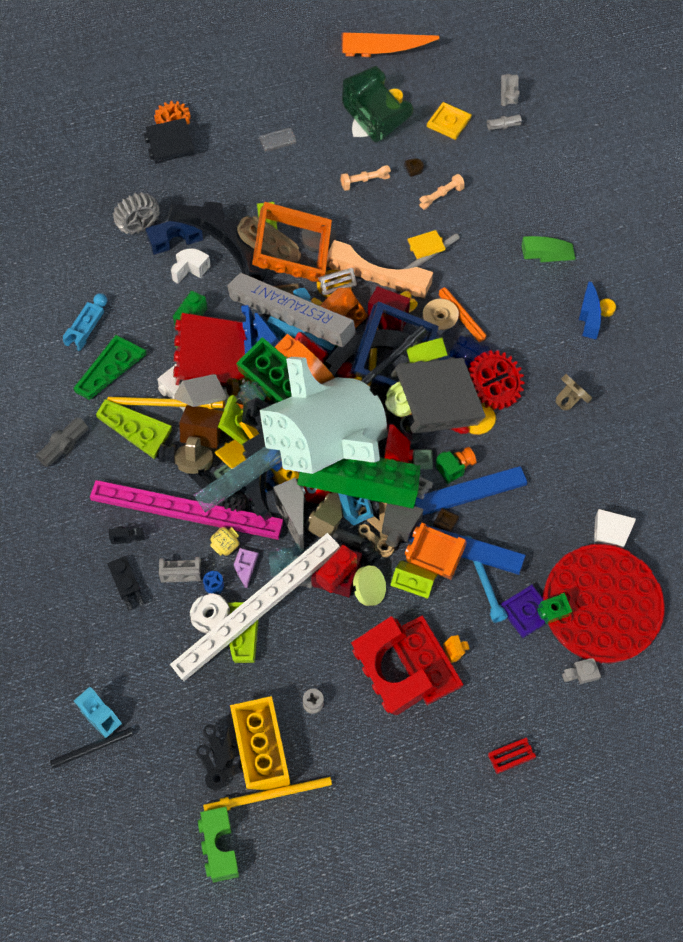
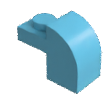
(97, 712)

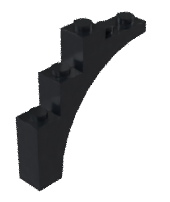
(211, 220)
(257, 488)

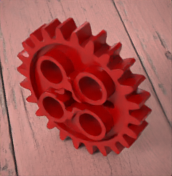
(502, 395)

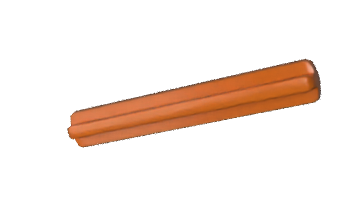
(464, 316)

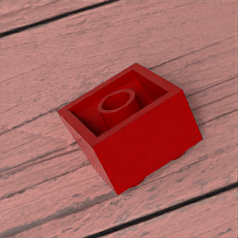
(398, 446)

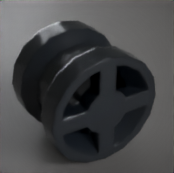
(167, 453)
(369, 554)

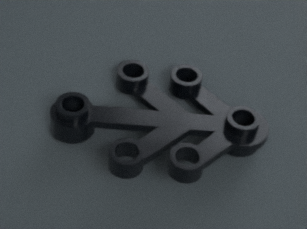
(223, 755)

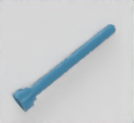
(497, 612)

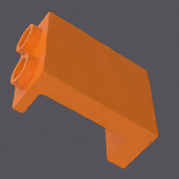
(435, 551)

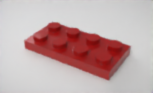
(423, 651)

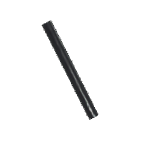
(91, 748)

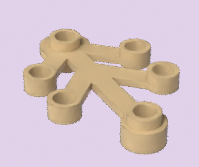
(378, 542)

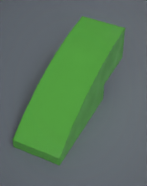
(547, 249)

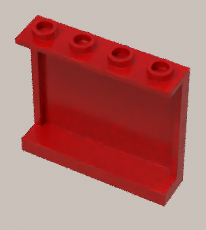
(208, 348)

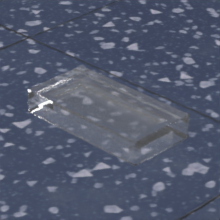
(277, 139)

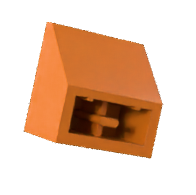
(346, 304)

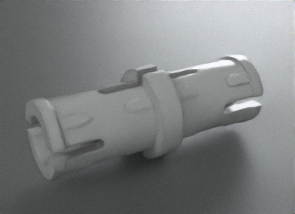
(504, 122)

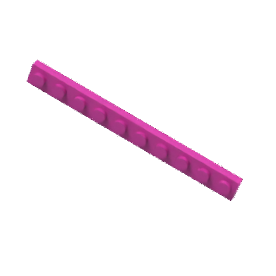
(185, 509)

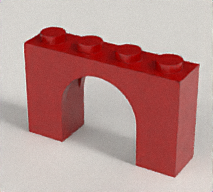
(370, 650)

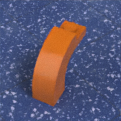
(291, 348)

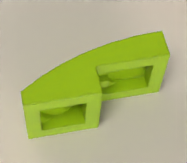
(427, 351)

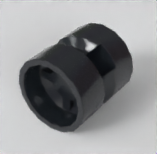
(405, 429)

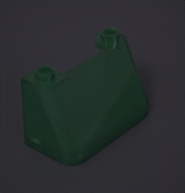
(373, 104)

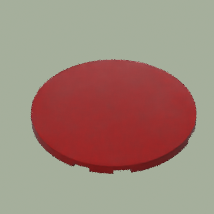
(612, 603)

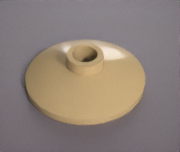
(441, 308)

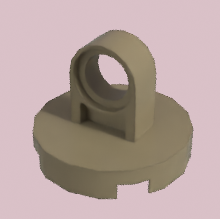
(572, 391)
(193, 456)

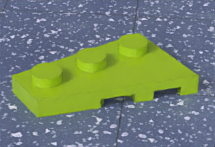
(244, 646)

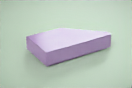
(245, 565)

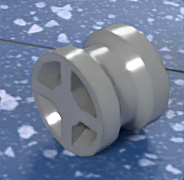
(313, 706)

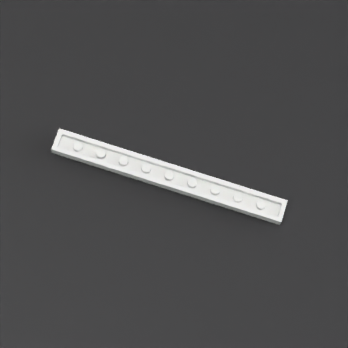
(255, 607)

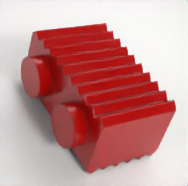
(336, 568)

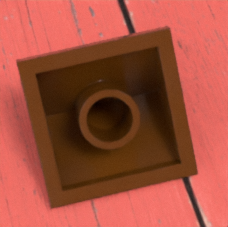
(202, 424)

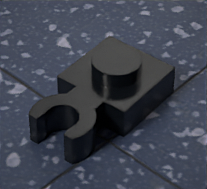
(124, 535)

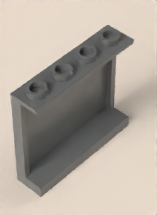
(439, 394)

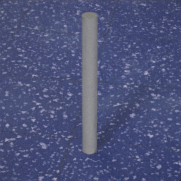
(420, 261)

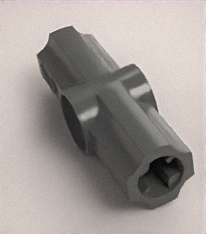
(62, 442)

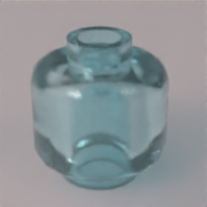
(250, 391)

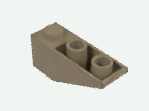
(326, 517)

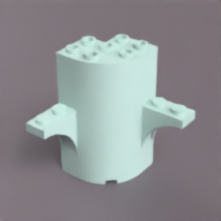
(323, 421)

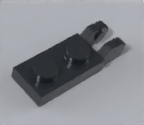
(125, 581)

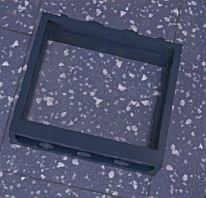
(369, 333)

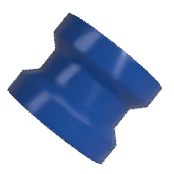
(212, 578)

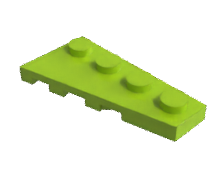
(135, 427)

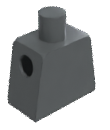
(400, 523)

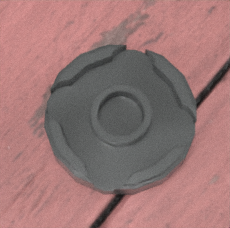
(311, 239)

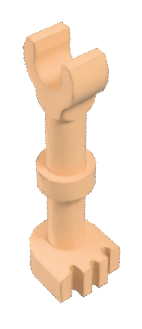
(382, 173)
(457, 183)

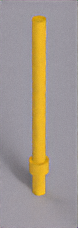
(269, 794)

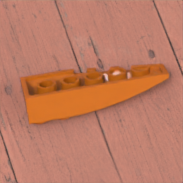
(381, 43)

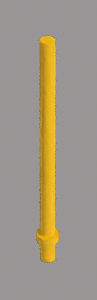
(160, 402)

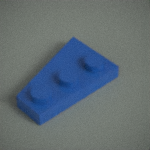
(249, 329)

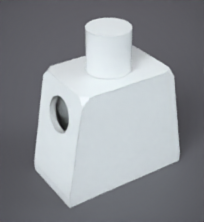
(612, 528)

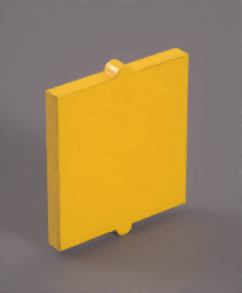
(426, 244)
(231, 454)

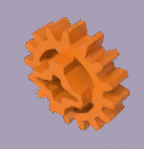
(172, 112)

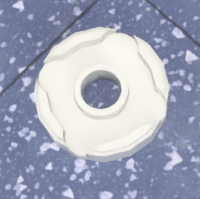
(202, 605)

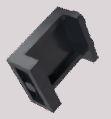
(169, 140)

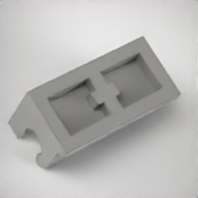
(180, 570)

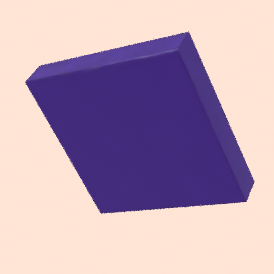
(523, 611)

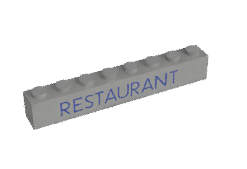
(292, 309)

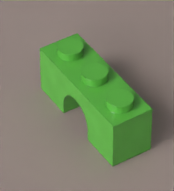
(221, 864)

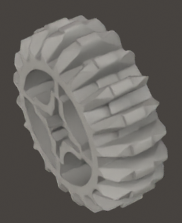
(136, 213)

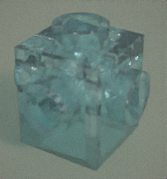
(280, 560)

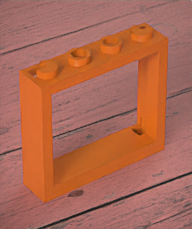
(297, 219)

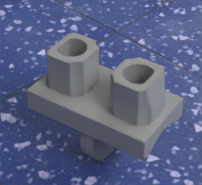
(509, 89)

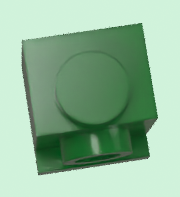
(449, 466)
(562, 606)

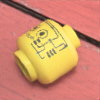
(224, 541)

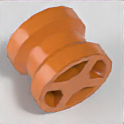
(466, 457)

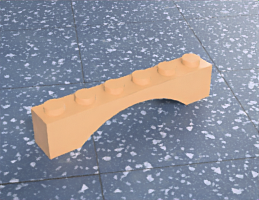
(413, 280)

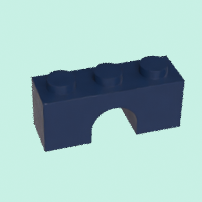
(160, 235)

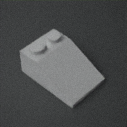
(290, 504)

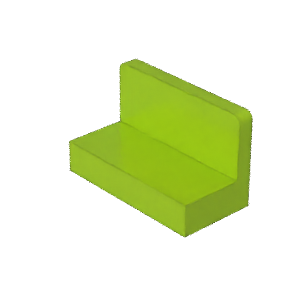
(413, 579)

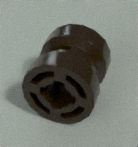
(233, 386)

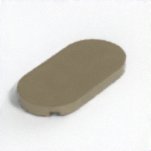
(274, 242)

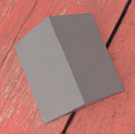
(200, 391)

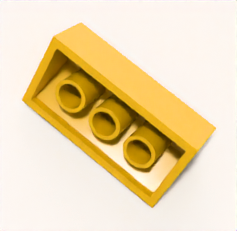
(260, 744)

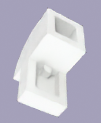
(190, 261)

